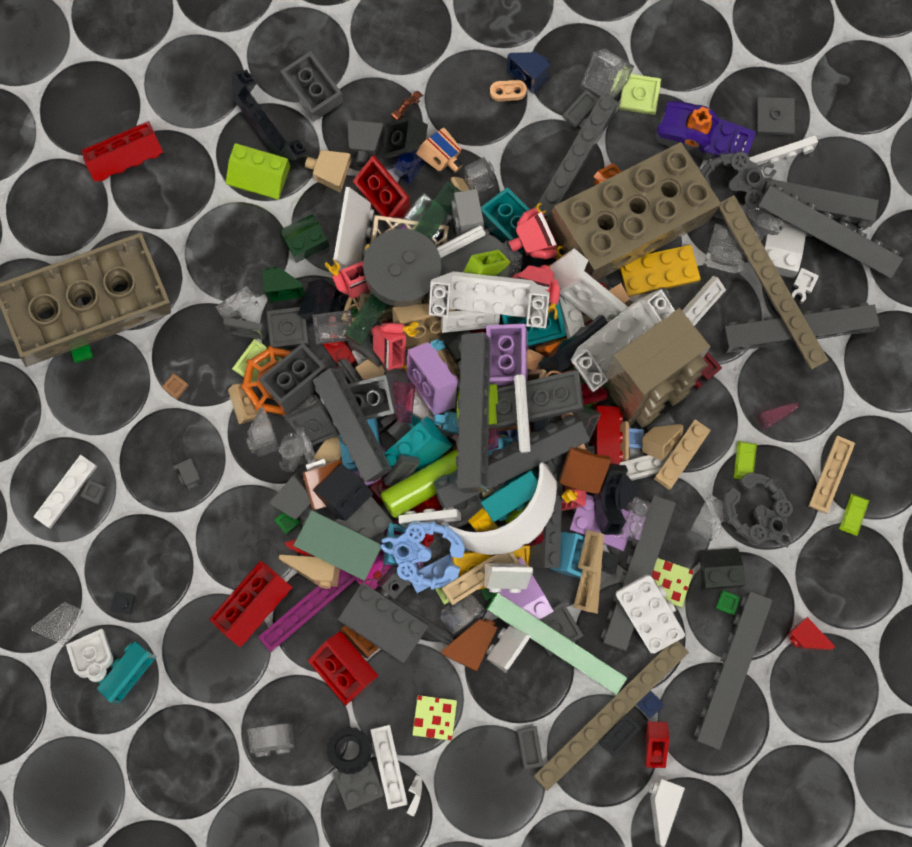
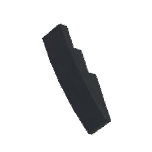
(561, 356)

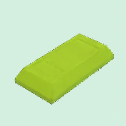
(744, 459)
(854, 514)

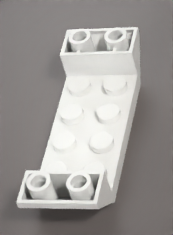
(583, 289)
(489, 295)
(596, 353)

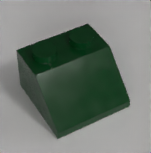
(304, 238)
(281, 285)

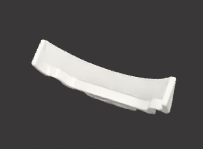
(523, 528)

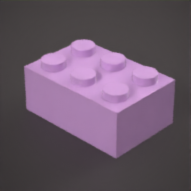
(508, 353)
(432, 378)

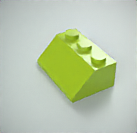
(257, 171)

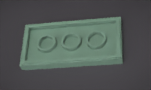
(338, 545)

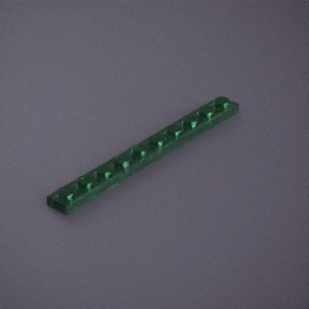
(428, 226)

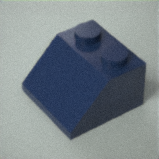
(529, 68)

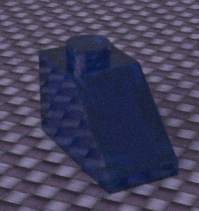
(408, 165)

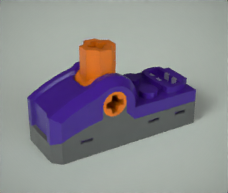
(702, 131)

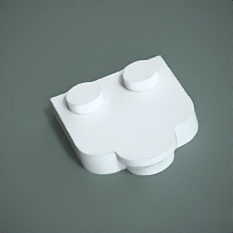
(91, 656)

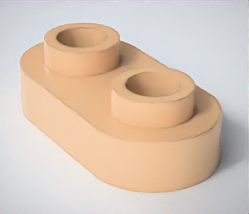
(507, 89)

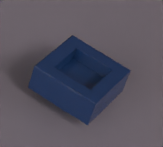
(650, 704)

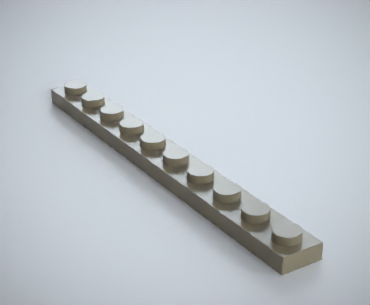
(772, 283)
(610, 714)

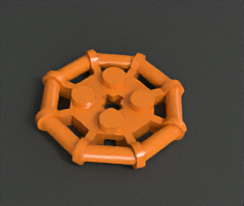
(247, 385)

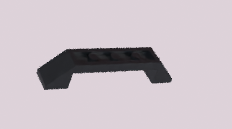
(242, 87)

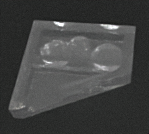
(59, 623)

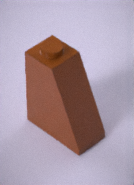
(472, 644)

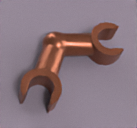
(399, 113)

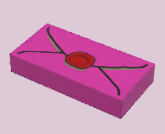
(376, 573)

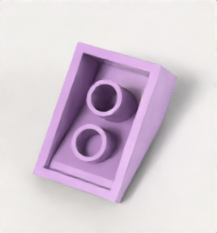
(585, 519)
(530, 599)

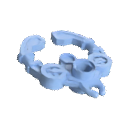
(418, 552)

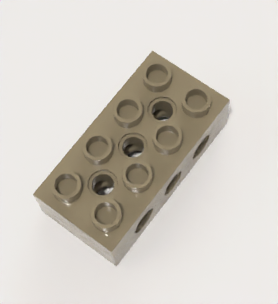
(663, 192)
(84, 275)
(656, 369)

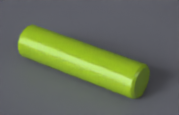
(418, 486)

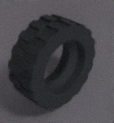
(360, 761)

